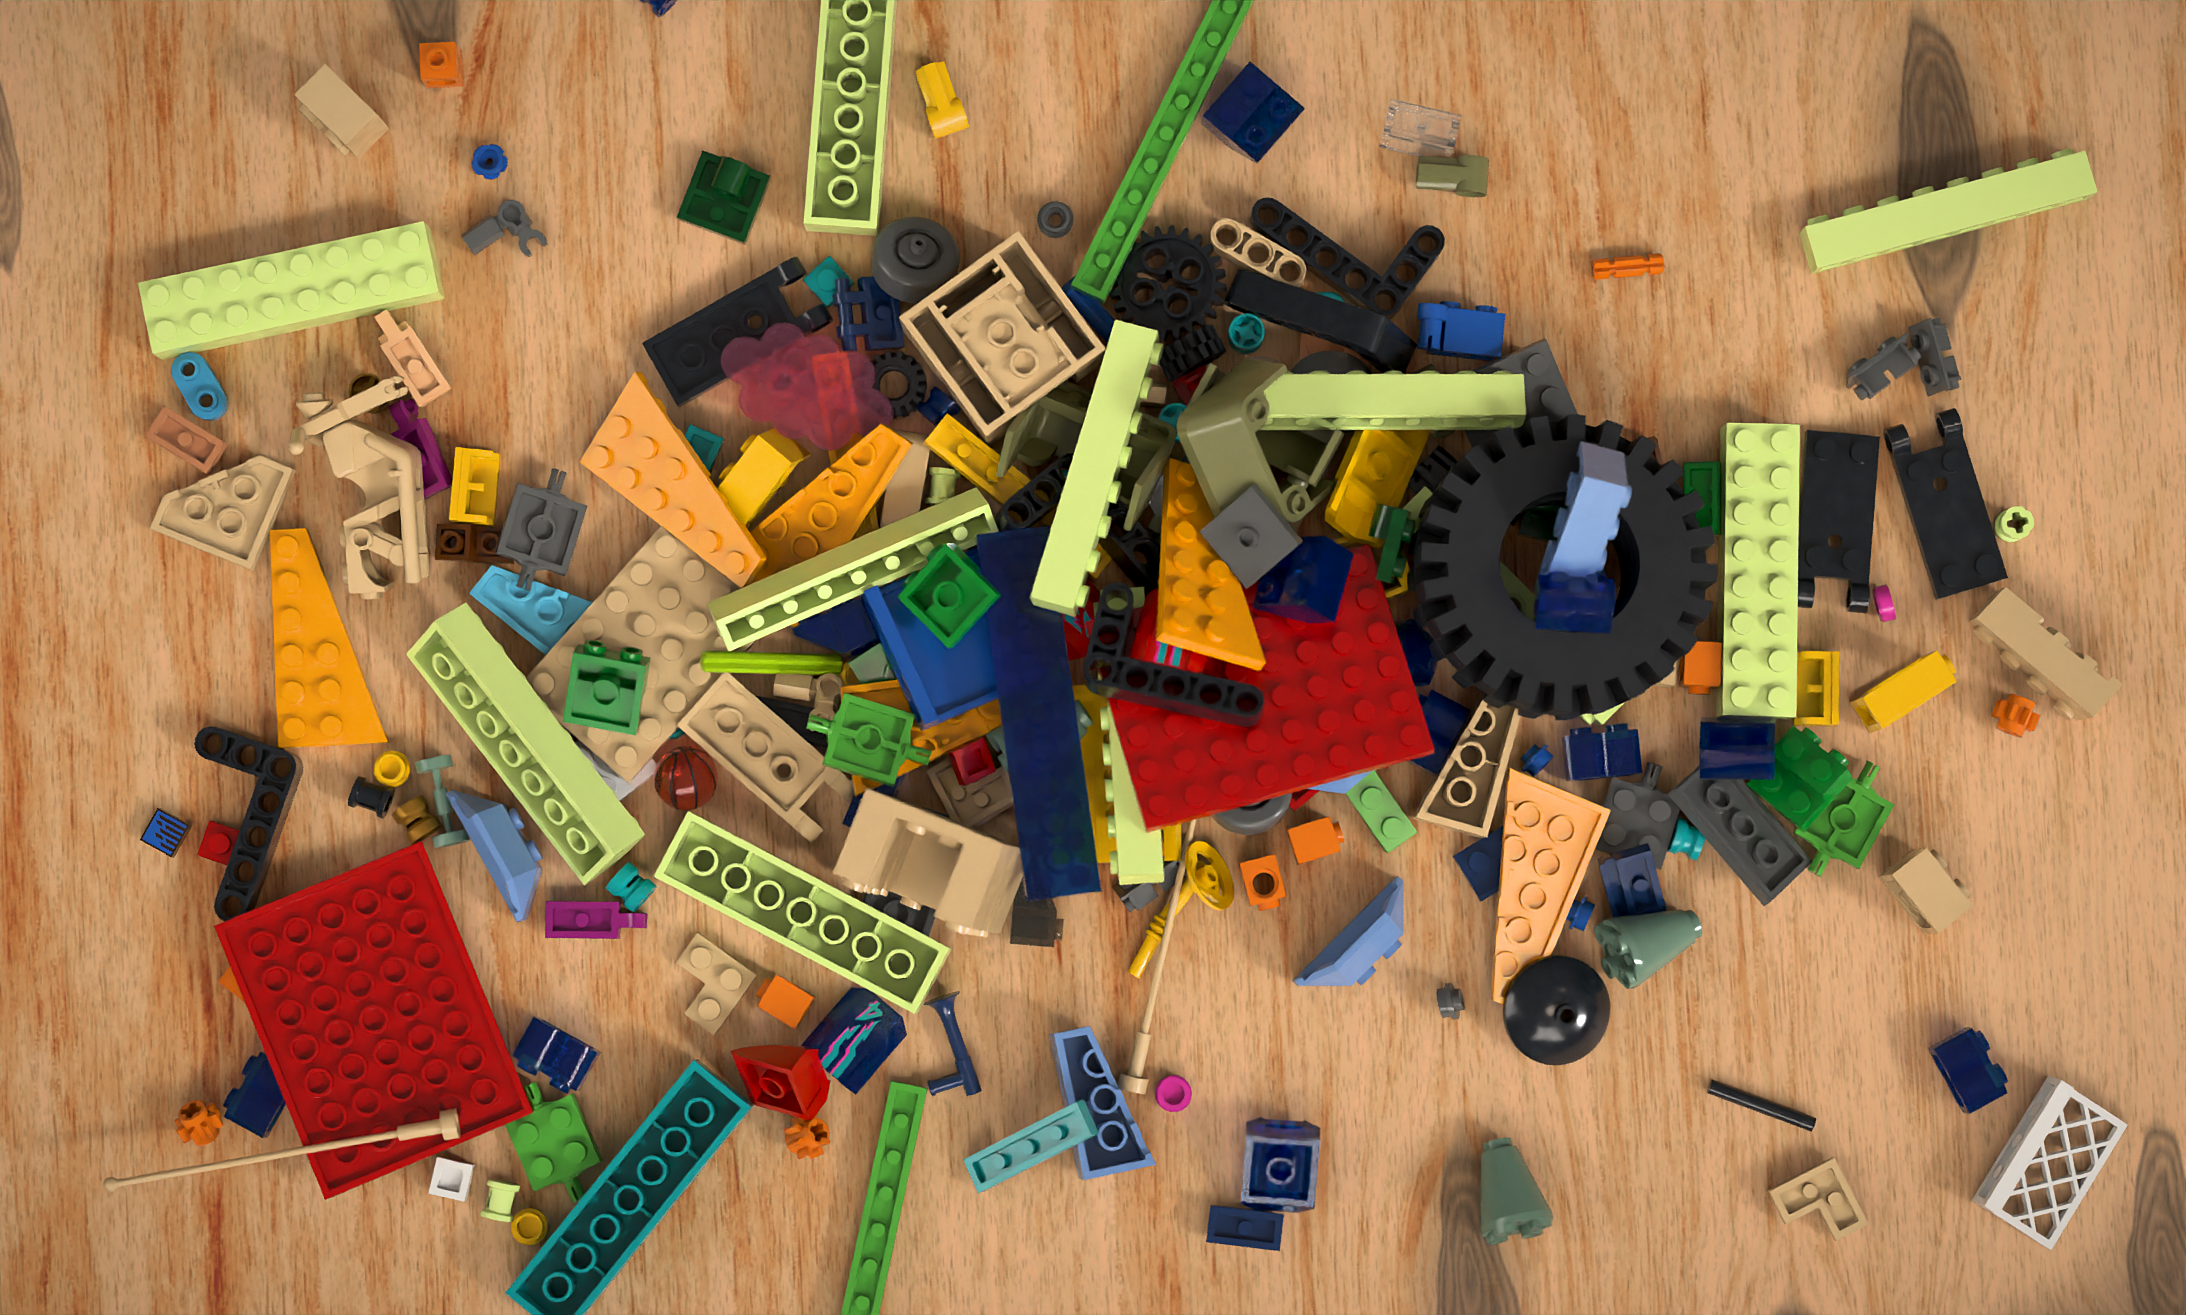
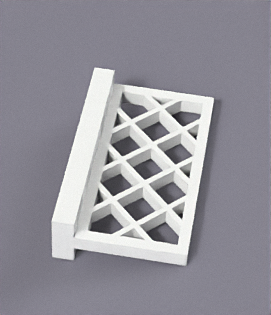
(2029, 1139)

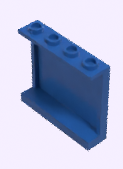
(933, 678)

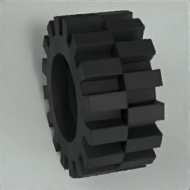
(1191, 353)
(914, 373)

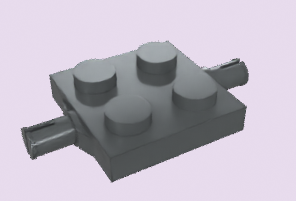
(541, 529)
(1638, 817)

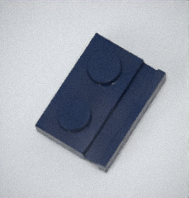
(1482, 864)
(1631, 882)

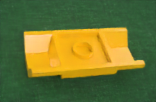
(1372, 472)

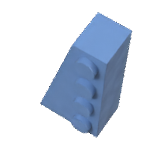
(1591, 513)
(1087, 1077)

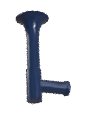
(966, 1073)

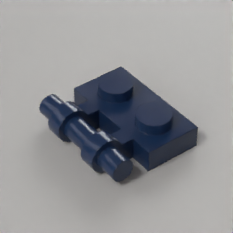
(879, 316)

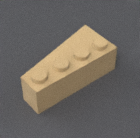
(2043, 656)
(1472, 773)

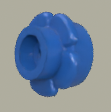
(489, 152)
(1536, 759)
(1580, 913)

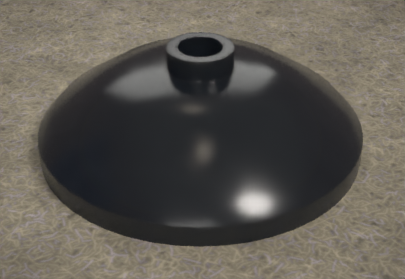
(1539, 997)

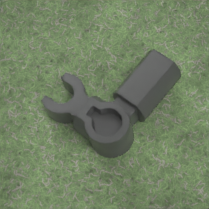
(511, 217)

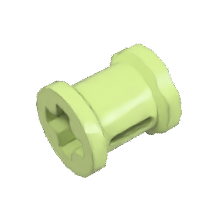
(942, 485)
(2016, 513)
(500, 1200)

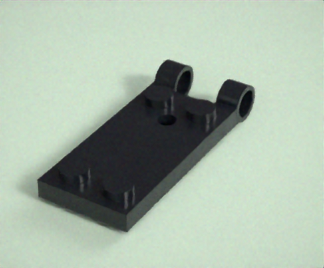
(692, 349)
(1838, 501)
(1949, 523)

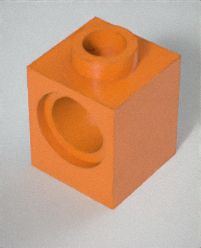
(441, 64)
(1701, 668)
(1315, 839)
(1262, 865)
(784, 1000)

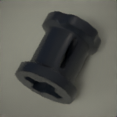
(371, 797)

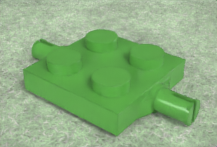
(868, 739)
(1848, 823)
(554, 1142)

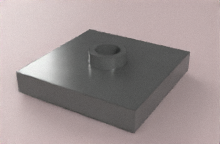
(1251, 536)

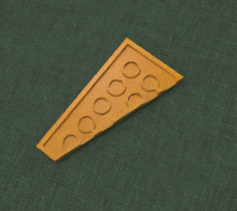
(832, 505)
(1198, 593)
(316, 667)

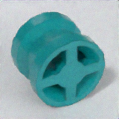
(1686, 840)

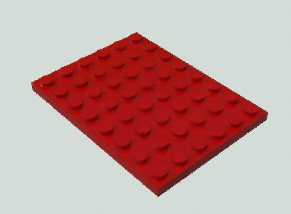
(1331, 710)
(372, 1016)

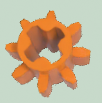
(2015, 715)
(198, 1122)
(807, 1137)

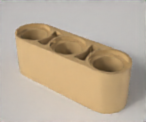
(1247, 239)
(907, 487)

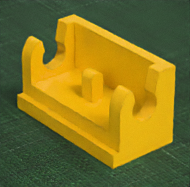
(474, 486)
(1817, 688)

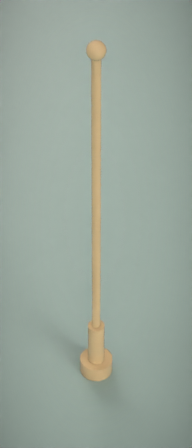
(1133, 1079)
(447, 1125)

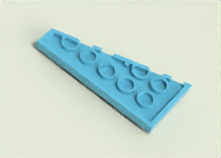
(537, 614)

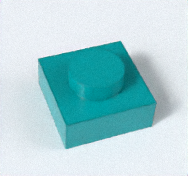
(822, 280)
(705, 445)

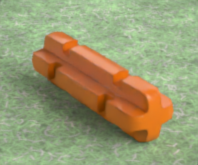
(1628, 266)

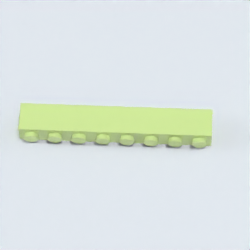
(1948, 211)
(1396, 401)
(1096, 467)
(849, 569)
(1137, 853)

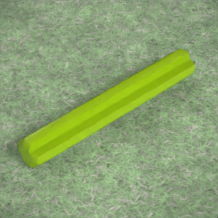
(771, 663)

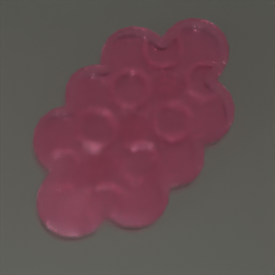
(806, 386)

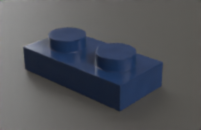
(1244, 1227)

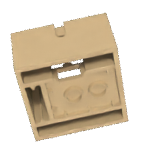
(979, 326)
(931, 863)

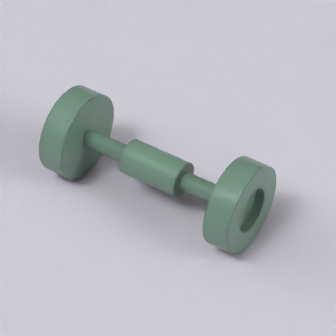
(441, 800)

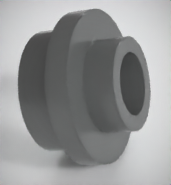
(1055, 208)
(1450, 1001)

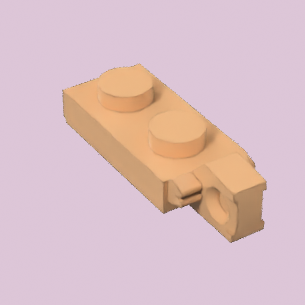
(411, 360)

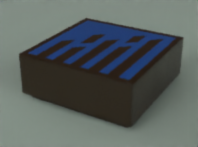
(165, 832)

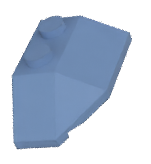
(502, 848)
(1360, 943)

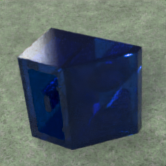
(1251, 114)
(1306, 582)
(841, 631)
(1737, 748)

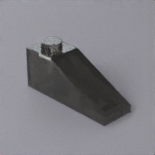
(1034, 921)

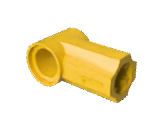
(943, 107)

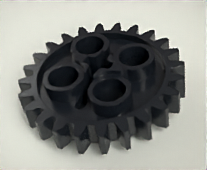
(1179, 254)

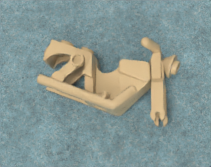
(387, 473)

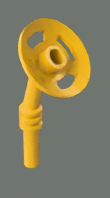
(1201, 880)

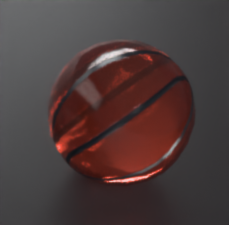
(685, 778)

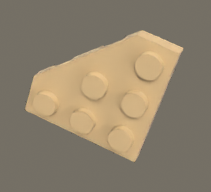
(227, 511)

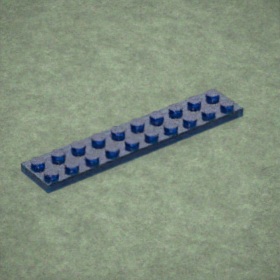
(1038, 722)

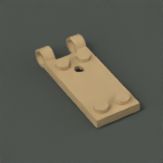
(752, 744)

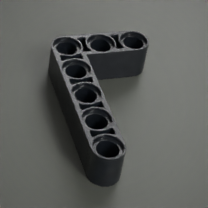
(1346, 262)
(1322, 317)
(1117, 547)
(1158, 676)
(256, 814)

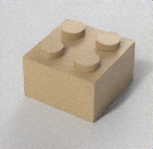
(334, 105)
(1927, 890)

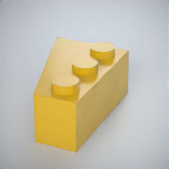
(759, 473)

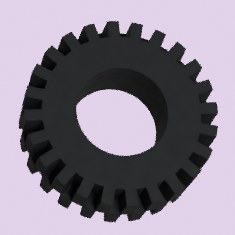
(1492, 639)

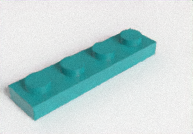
(1031, 1146)

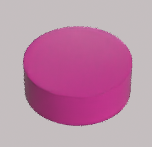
(1884, 603)
(1173, 1093)

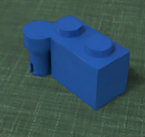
(1460, 332)

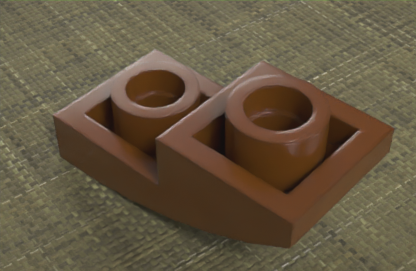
(468, 544)

